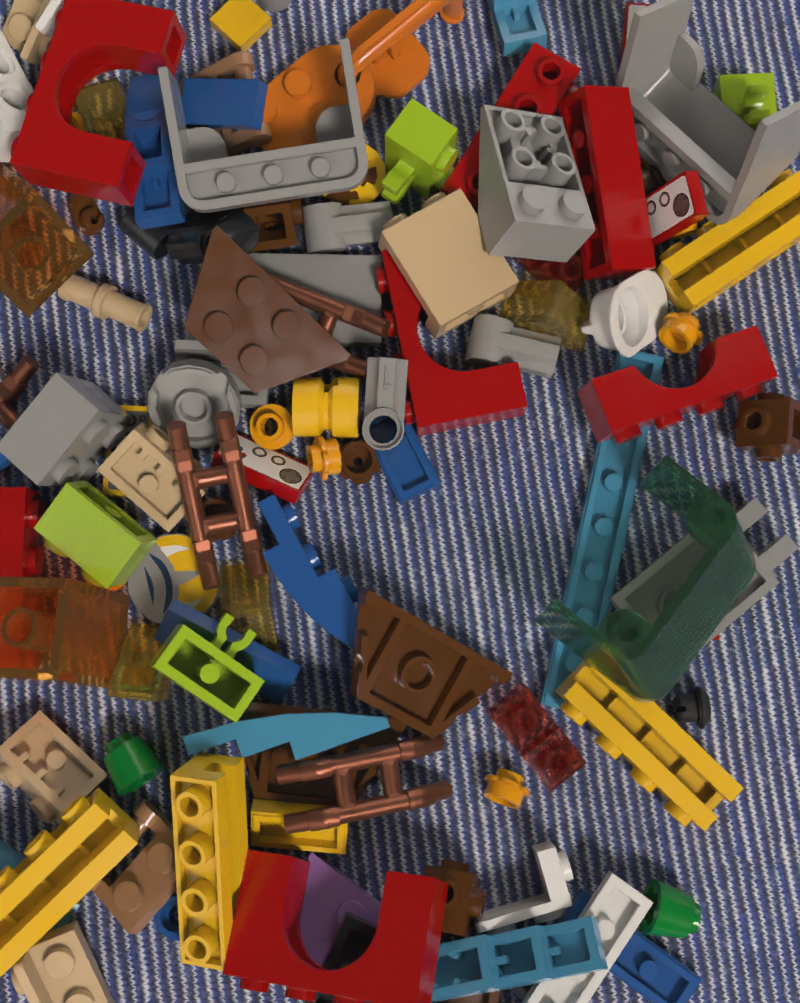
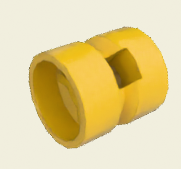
(326, 407)

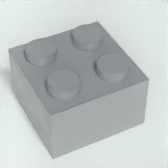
(64, 432)

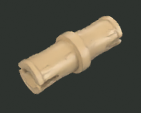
(106, 302)

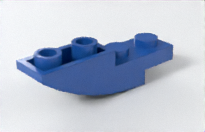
(146, 127)
(324, 598)

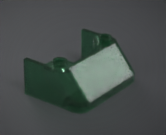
(651, 657)

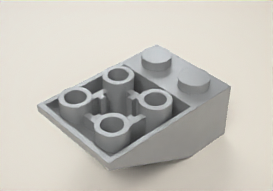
(529, 187)

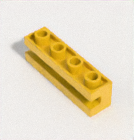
(735, 249)
(652, 743)
(209, 853)
(61, 871)

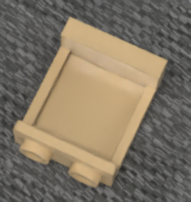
(447, 261)

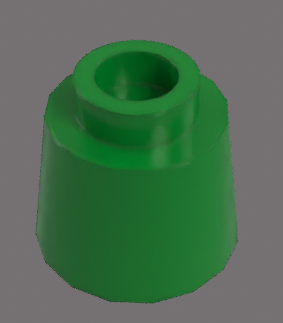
(131, 763)
(671, 913)

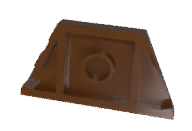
(254, 321)
(414, 668)
(263, 764)

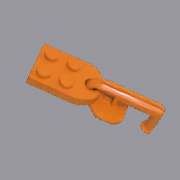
(385, 65)

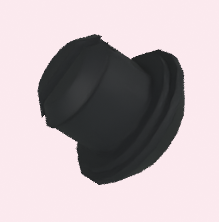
(694, 706)

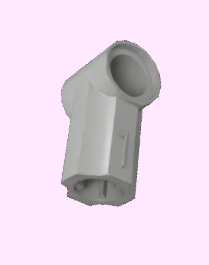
(334, 227)
(498, 342)
(385, 397)

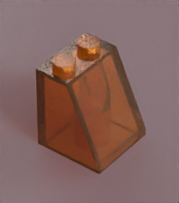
(35, 245)
(60, 631)

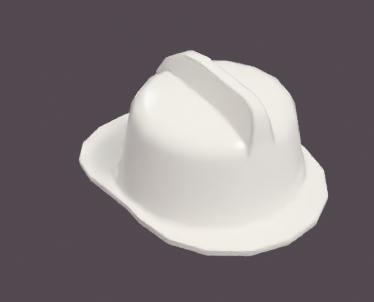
(628, 313)

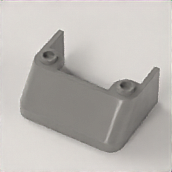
(687, 126)
(216, 182)

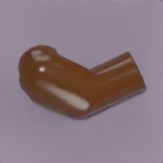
(86, 214)

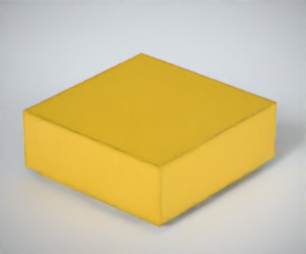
(241, 23)

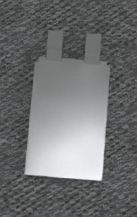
(337, 276)
(660, 581)

